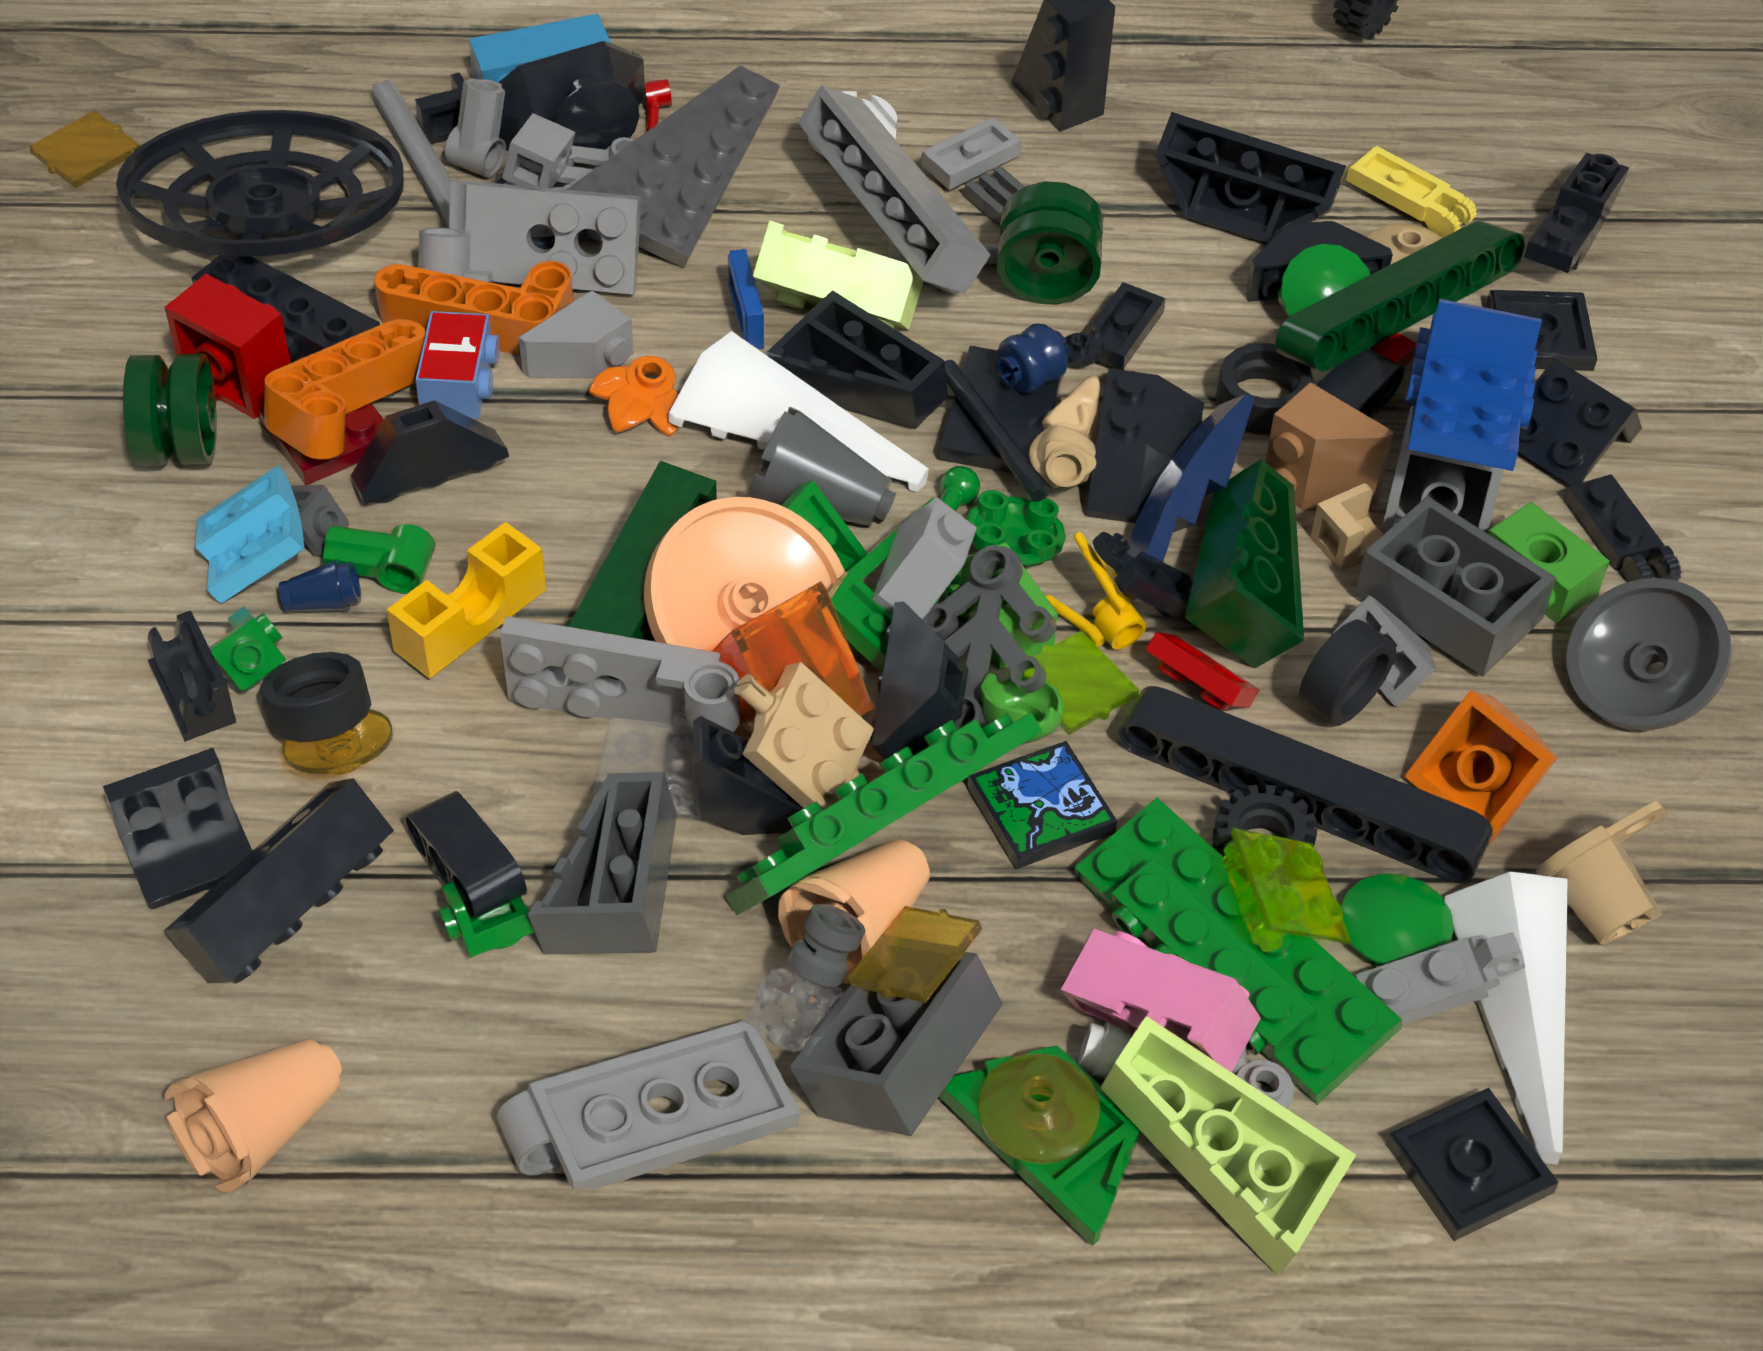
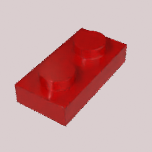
(1184, 661)

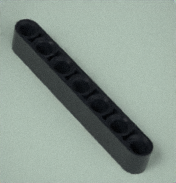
(1341, 795)

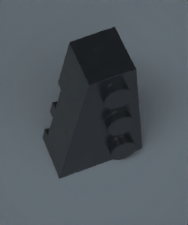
(1068, 61)
(863, 363)

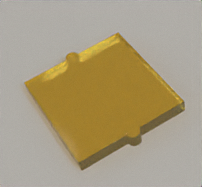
(84, 149)
(915, 953)

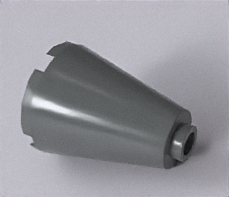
(807, 452)

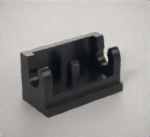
(190, 679)

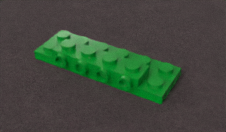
(872, 806)
(1182, 903)

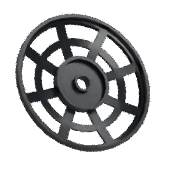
(261, 197)

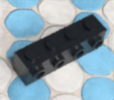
(309, 316)
(280, 883)

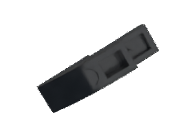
(1578, 213)

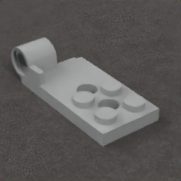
(493, 240)
(652, 675)
(607, 1132)

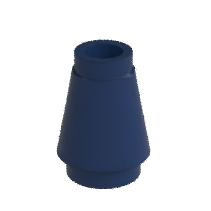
(324, 588)

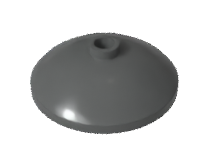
(1642, 626)

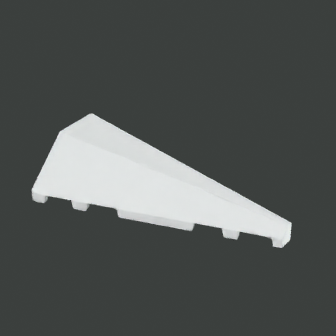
(748, 392)
(1528, 1005)

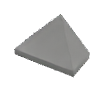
(1413, 656)

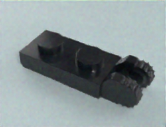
(1621, 530)

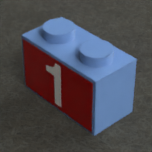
(458, 361)

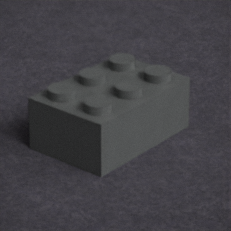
(1455, 585)
(893, 1056)

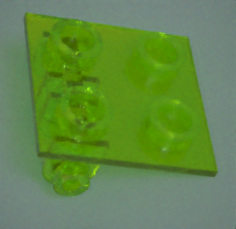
(1282, 889)

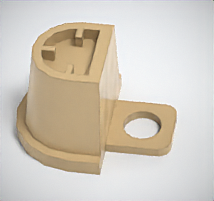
(1603, 881)

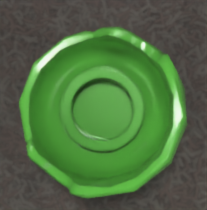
(1005, 697)

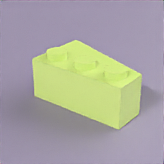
(811, 268)

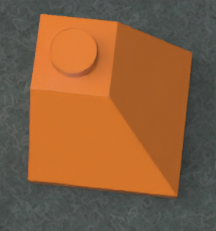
(1483, 760)

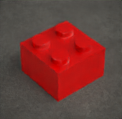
(235, 333)

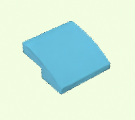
(249, 534)

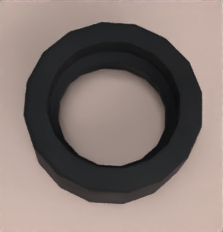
(1259, 362)
(1347, 672)
(315, 696)

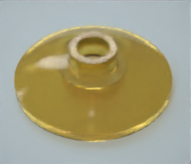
(342, 752)
(1033, 1128)

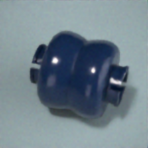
(1032, 358)

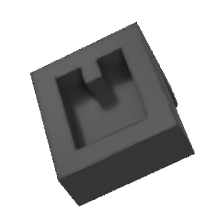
(317, 514)

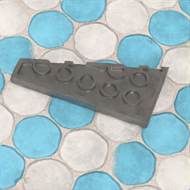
(686, 162)

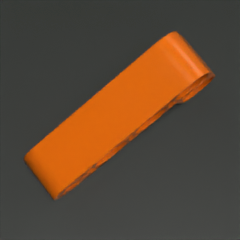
(415, 292)
(312, 395)

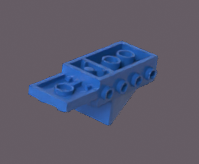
(1473, 384)

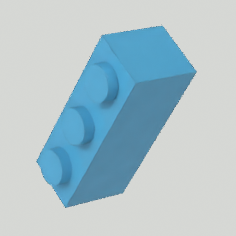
(499, 53)

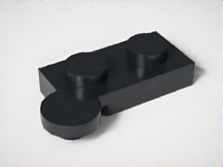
(1117, 329)
(1145, 577)

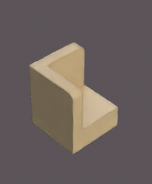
(1343, 527)

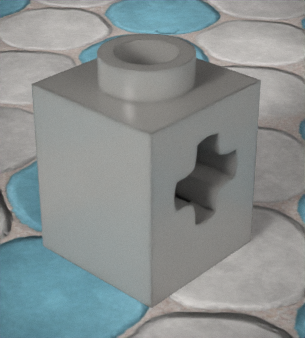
(538, 153)

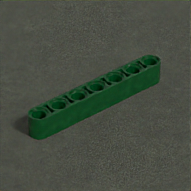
(1399, 295)

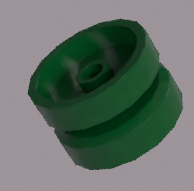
(1050, 243)
(170, 409)

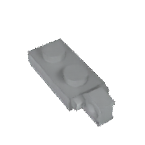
(1444, 976)

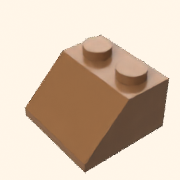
(1327, 447)

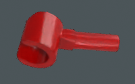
(657, 95)

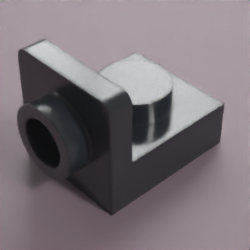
(440, 112)

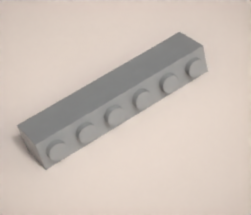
(894, 190)

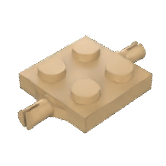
(804, 735)

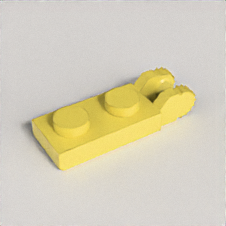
(1412, 191)

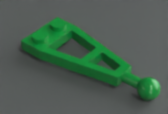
(861, 617)

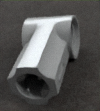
(476, 140)

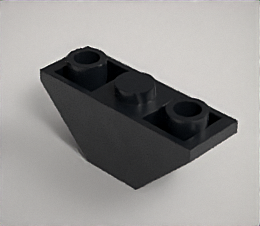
(1273, 260)
(423, 450)
(918, 687)
(733, 788)

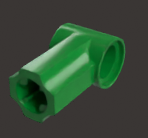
(395, 558)

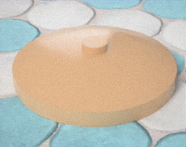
(729, 567)

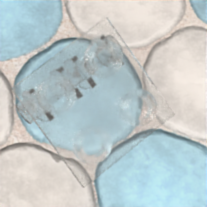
(654, 747)

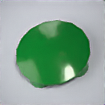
(1318, 274)
(1025, 525)
(1395, 918)

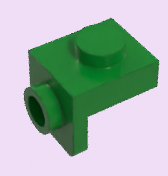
(248, 649)
(490, 931)

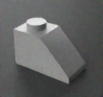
(578, 340)
(924, 558)

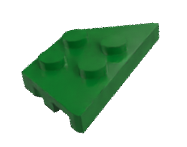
(1076, 1187)

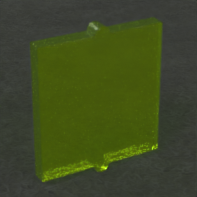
(1085, 679)

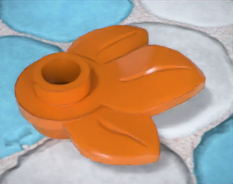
(636, 397)

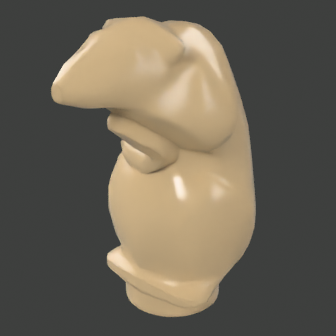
(1067, 445)

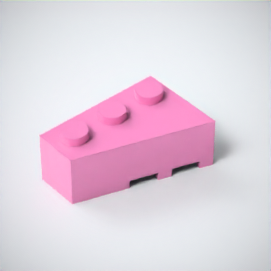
(1126, 981)

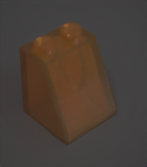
(794, 632)

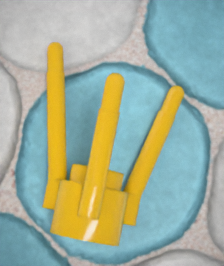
(1114, 615)

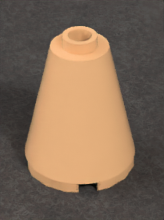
(868, 886)
(250, 1108)

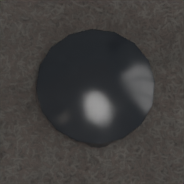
(598, 112)

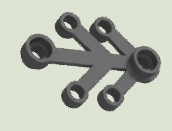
(986, 630)

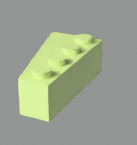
(1229, 1141)

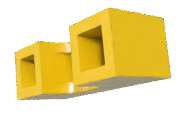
(500, 580)

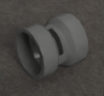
(827, 942)

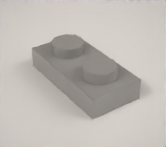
(971, 153)

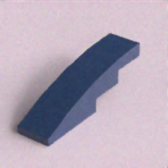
(1195, 471)

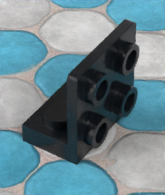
(1573, 424)
(178, 827)

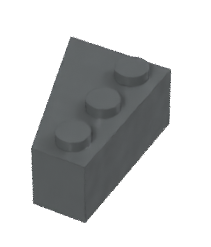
(616, 874)

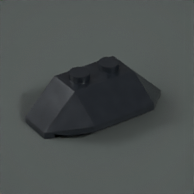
(545, 83)
(1243, 180)
(1137, 437)

